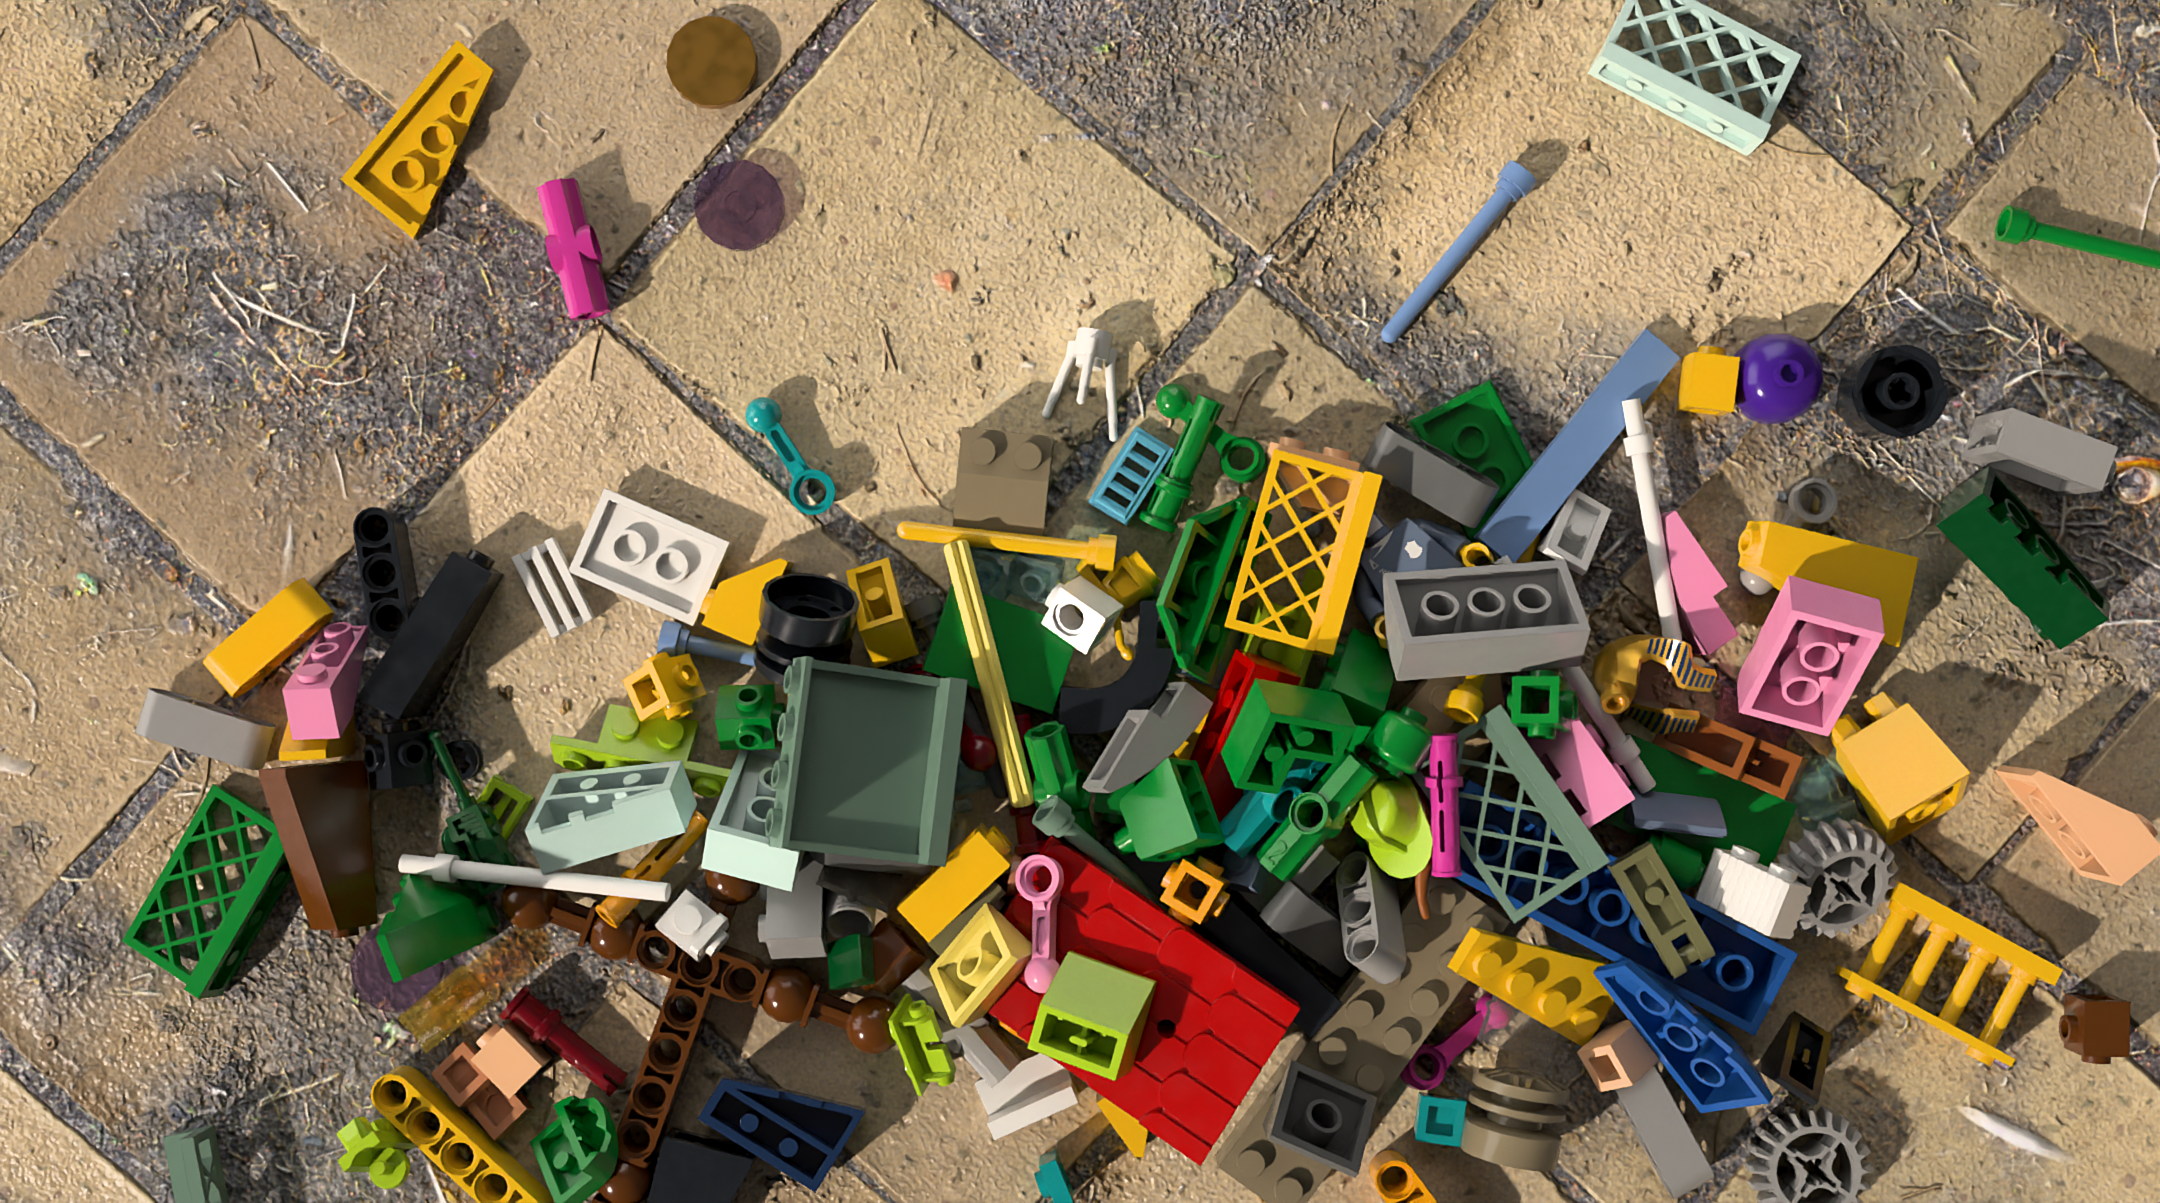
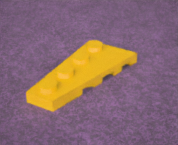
(418, 145)

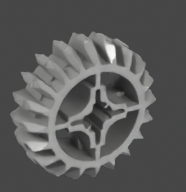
(1847, 875)
(1820, 1151)

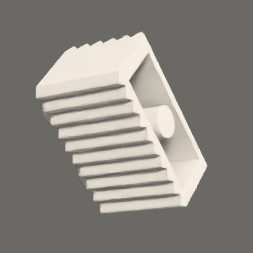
(1753, 893)

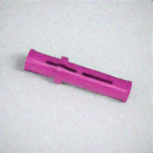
(1444, 795)

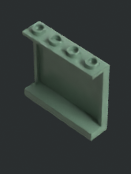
(866, 762)

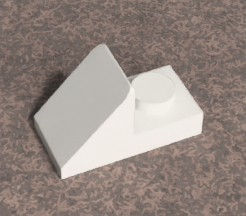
(1575, 531)

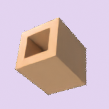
(1617, 1056)
(509, 1057)

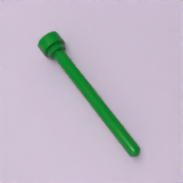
(2018, 226)

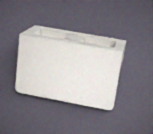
(1027, 1095)

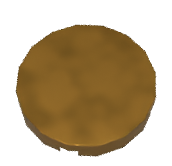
(712, 62)

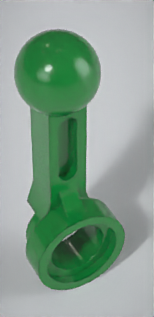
(1176, 402)

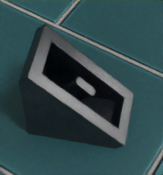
(1798, 1057)

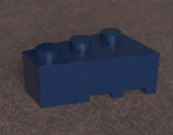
(783, 1126)

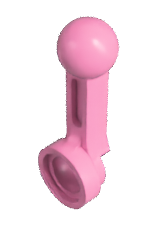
(1043, 964)

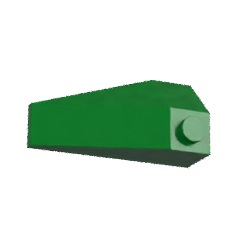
(432, 924)

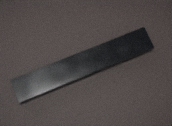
(1251, 946)

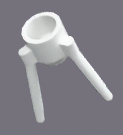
(1091, 351)

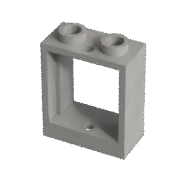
(2040, 452)

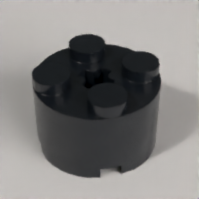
(1915, 384)

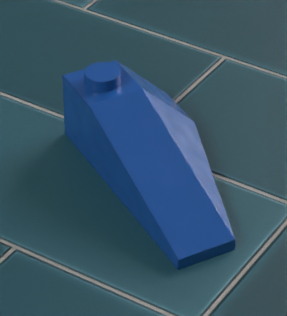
(1689, 1044)

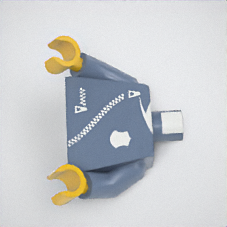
(1406, 548)

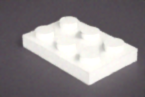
(649, 557)

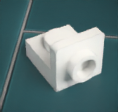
(694, 926)

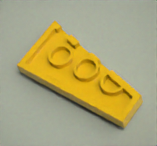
(1536, 980)

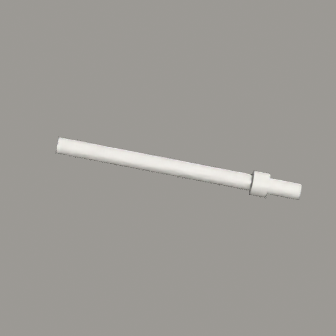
(1639, 447)
(1622, 747)
(450, 868)

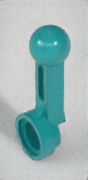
(765, 417)

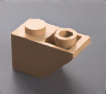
(1333, 489)

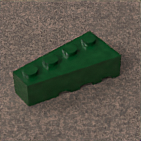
(2021, 558)

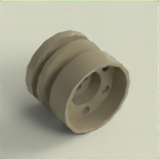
(1513, 1126)

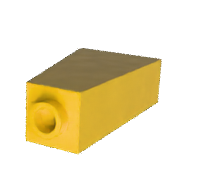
(1783, 550)

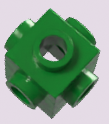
(1529, 695)
(747, 717)

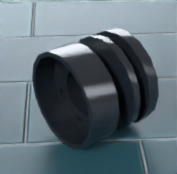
(804, 618)

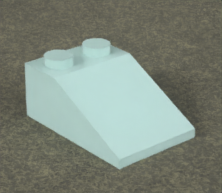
(736, 831)

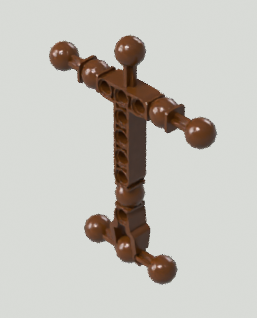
(783, 992)

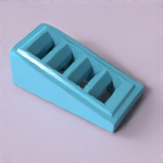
(1109, 506)

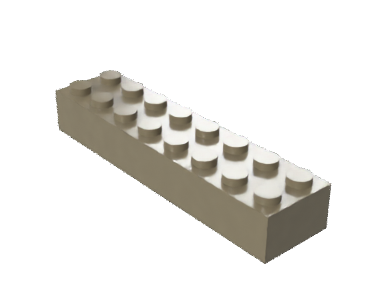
(1366, 1037)

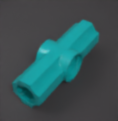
(1260, 810)

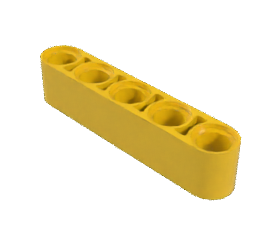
(454, 1128)

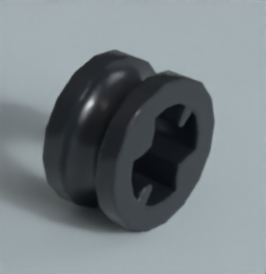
(474, 757)

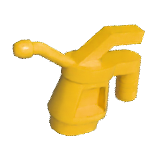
(1128, 584)

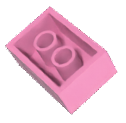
(1809, 655)

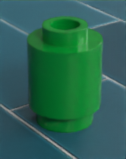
(1678, 857)

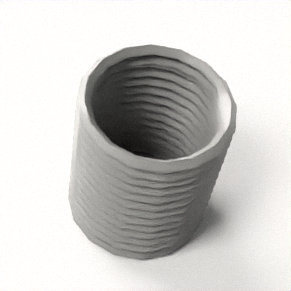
(847, 917)

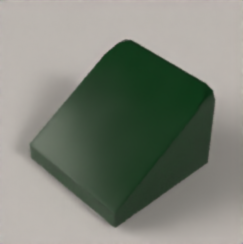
(851, 962)

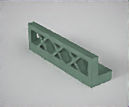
(195, 1166)

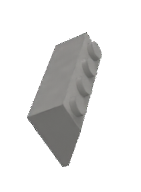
(1483, 620)

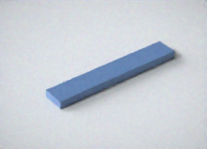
(1576, 447)

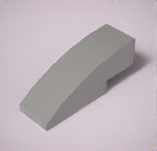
(1148, 737)

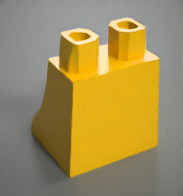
(1898, 767)

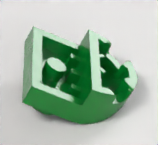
(577, 1149)

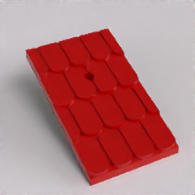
(1208, 1015)

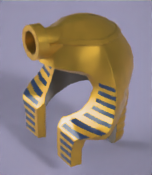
(1624, 677)

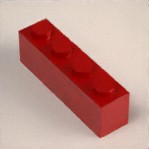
(1225, 709)

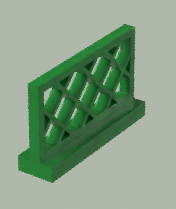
(240, 920)

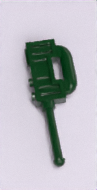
(474, 825)

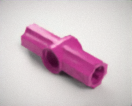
(573, 249)

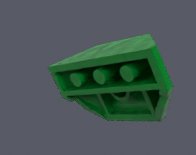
(1203, 582)

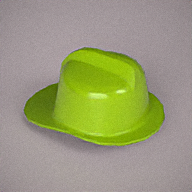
(1394, 825)

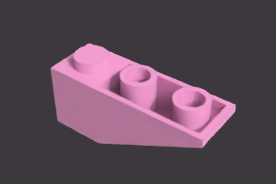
(326, 683)

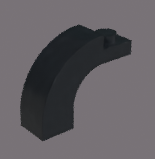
(1104, 707)

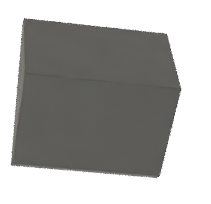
(1320, 1118)

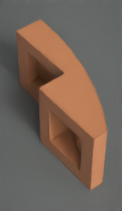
(474, 1090)

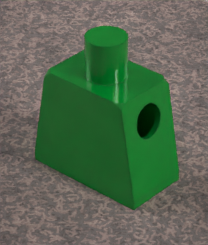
(1168, 814)

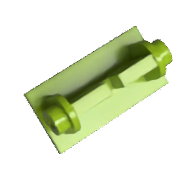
(914, 1028)

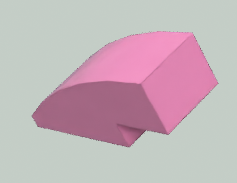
(1694, 586)

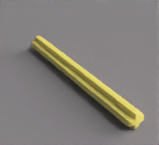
(989, 673)

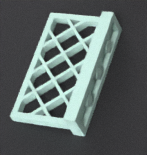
(1687, 99)

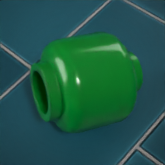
(1399, 741)

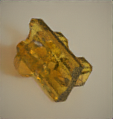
(445, 1008)

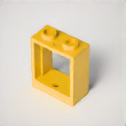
(951, 888)

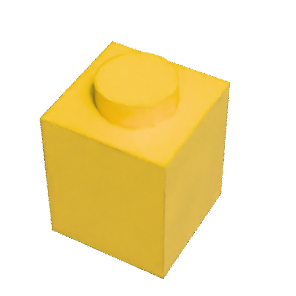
(1708, 382)

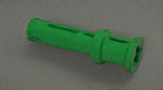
(1175, 483)

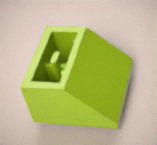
(1093, 1016)

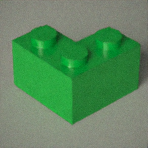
(1363, 678)
(1282, 725)

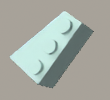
(608, 812)

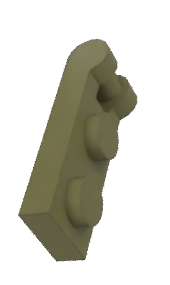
(1660, 908)

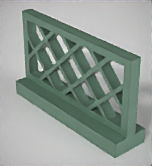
(1548, 801)

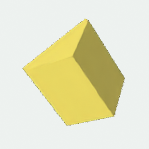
(979, 965)

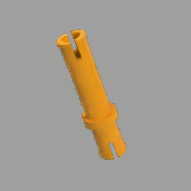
(653, 868)

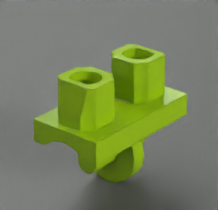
(376, 1150)

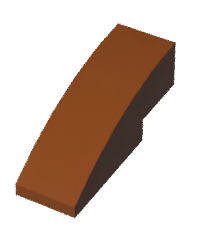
(1737, 755)

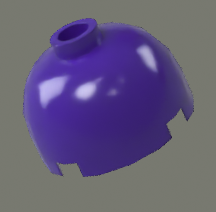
(1777, 378)

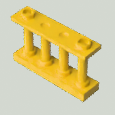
(1984, 949)

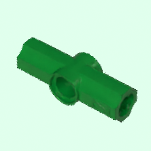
(1058, 773)
(1296, 837)

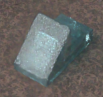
(1820, 797)

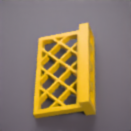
(1342, 563)

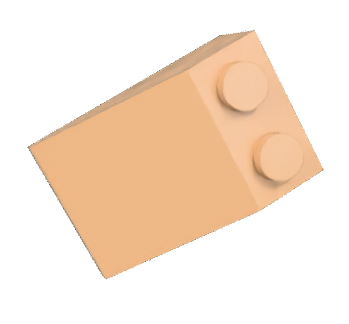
(2089, 831)

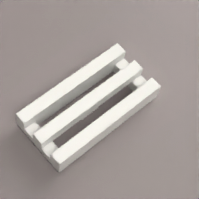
(536, 554)

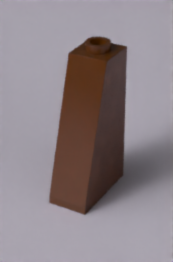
(326, 840)

